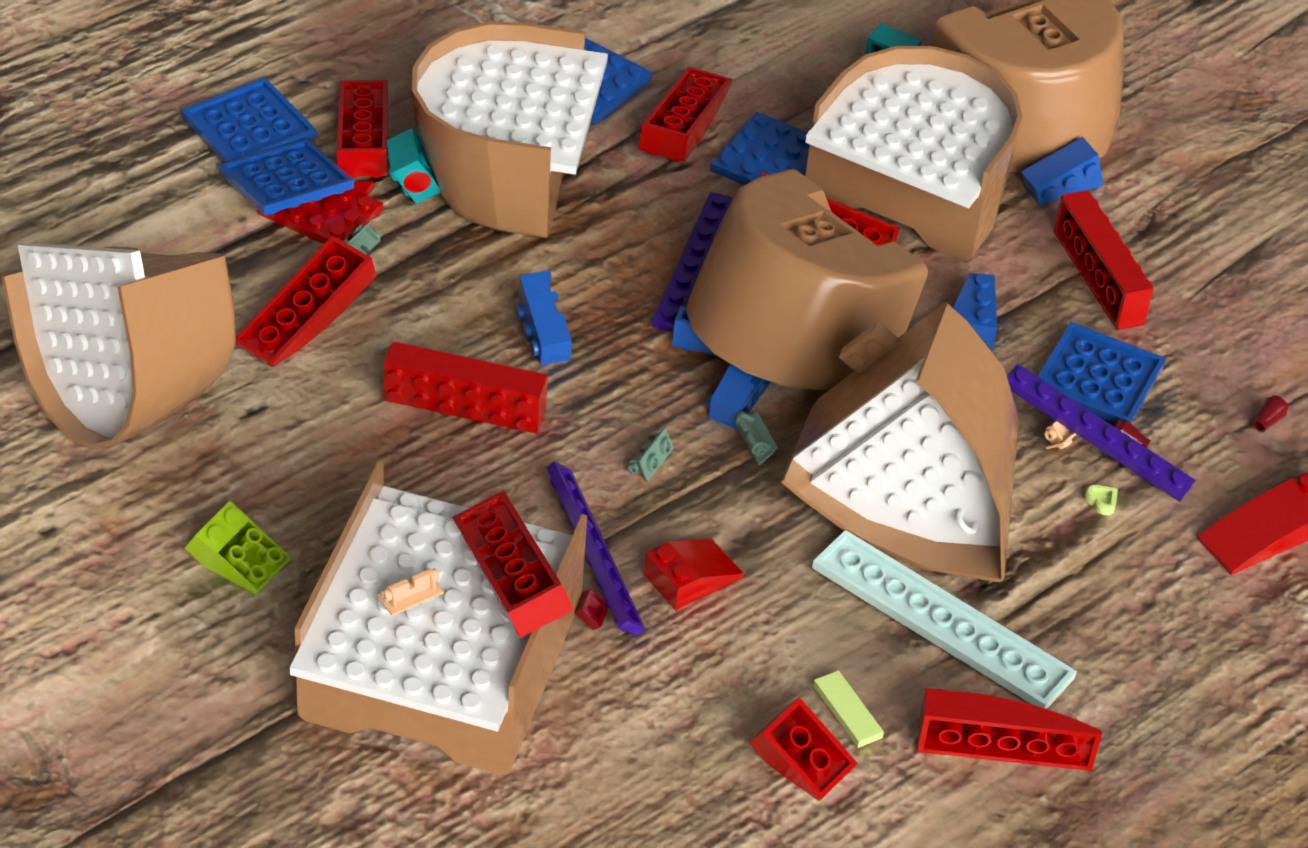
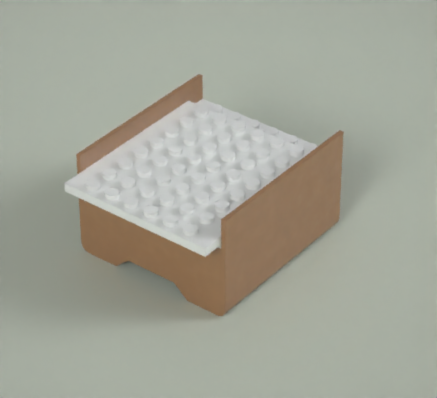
(442, 668)

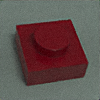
(591, 609)

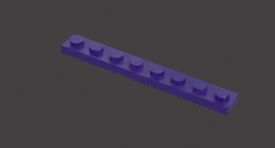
(691, 261)
(1099, 433)
(597, 553)

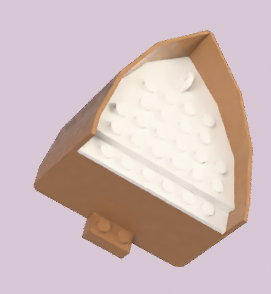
(916, 447)

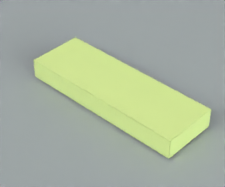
(848, 709)

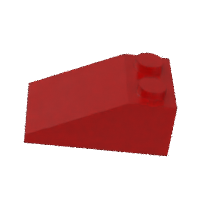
(689, 570)
(803, 750)

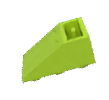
(237, 549)

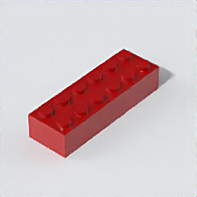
(1103, 260)
(465, 387)

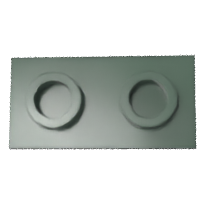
(364, 238)
(756, 435)
(652, 454)

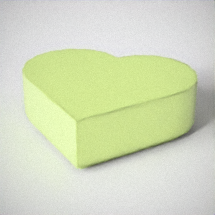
(1102, 498)

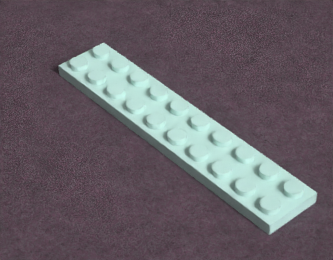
(944, 620)

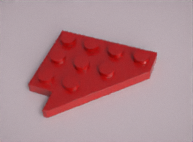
(332, 215)

